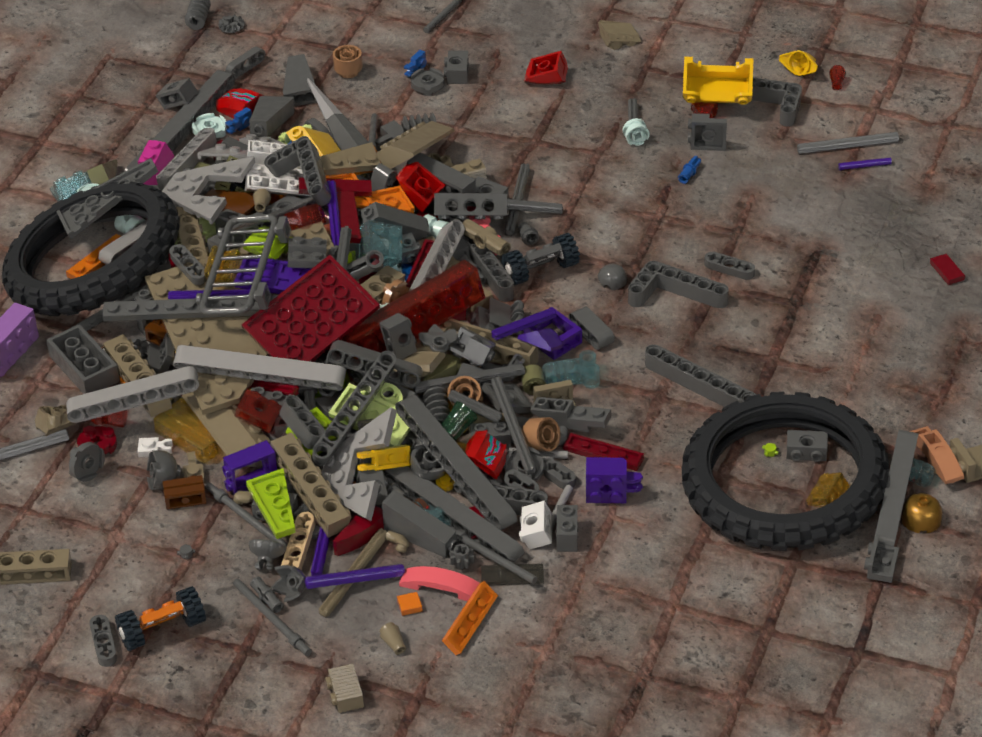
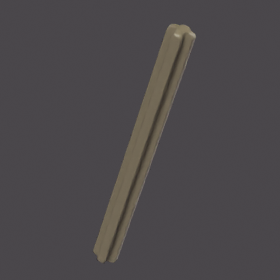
(360, 563)

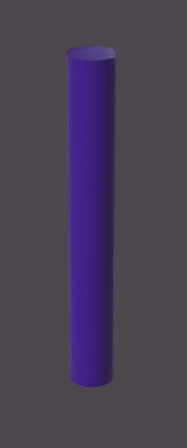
(864, 163)

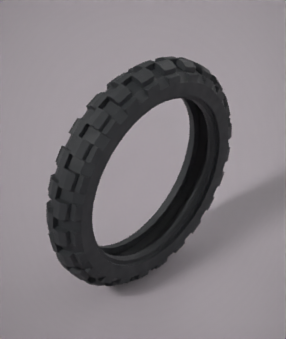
(106, 283)
(785, 530)

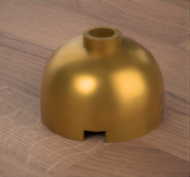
(921, 513)

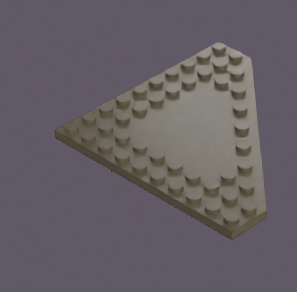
(218, 333)

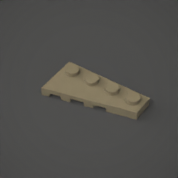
(350, 160)

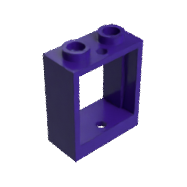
(570, 338)
(245, 457)

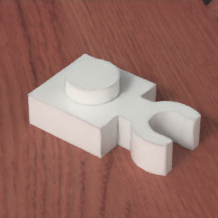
(146, 446)

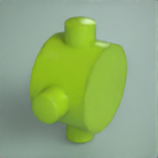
(770, 450)

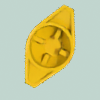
(799, 62)

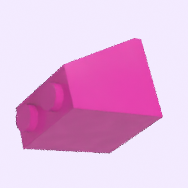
(159, 153)

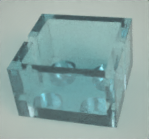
(382, 238)

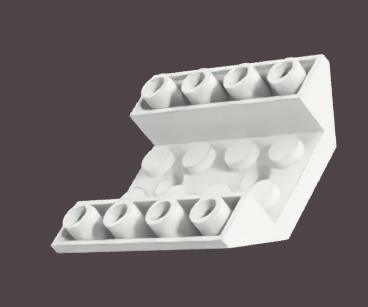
(261, 178)

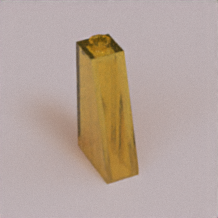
(186, 431)

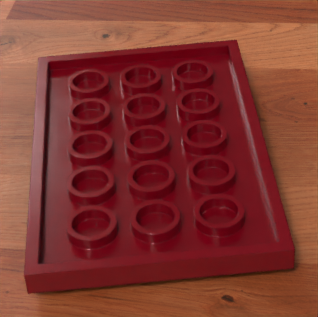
(311, 313)

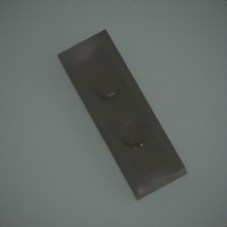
(501, 576)

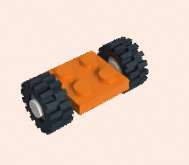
(188, 605)

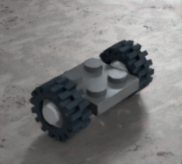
(562, 247)

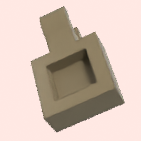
(193, 468)

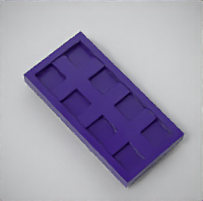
(276, 274)

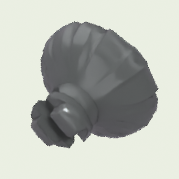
(266, 551)

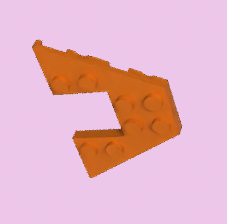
(392, 196)

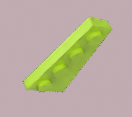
(273, 501)

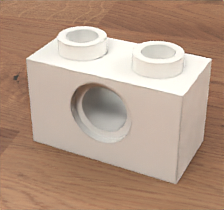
(536, 525)

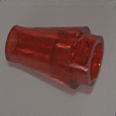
(837, 75)

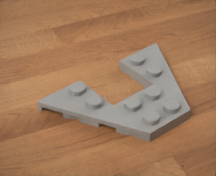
(222, 152)
(188, 184)
(342, 466)

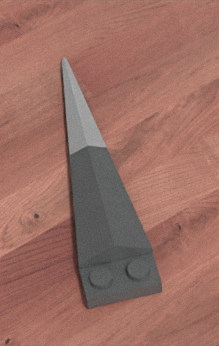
(342, 130)

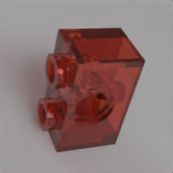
(262, 419)

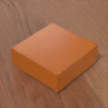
(409, 603)

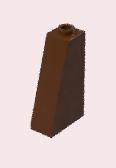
(236, 201)

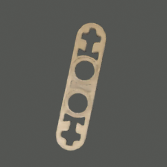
(302, 545)

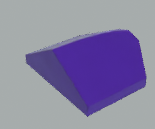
(543, 338)

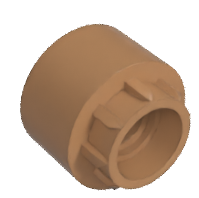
(347, 61)
(469, 384)
(541, 434)

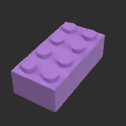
(17, 334)

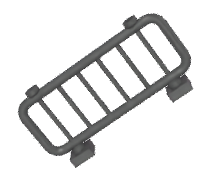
(259, 290)

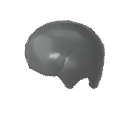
(613, 276)

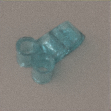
(577, 370)

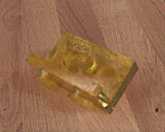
(225, 264)
(827, 489)

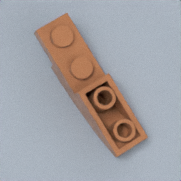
(939, 455)

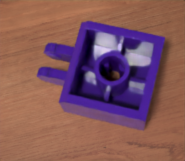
(609, 480)

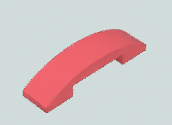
(439, 579)

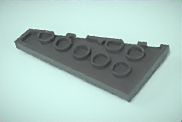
(82, 215)

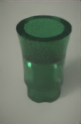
(458, 420)

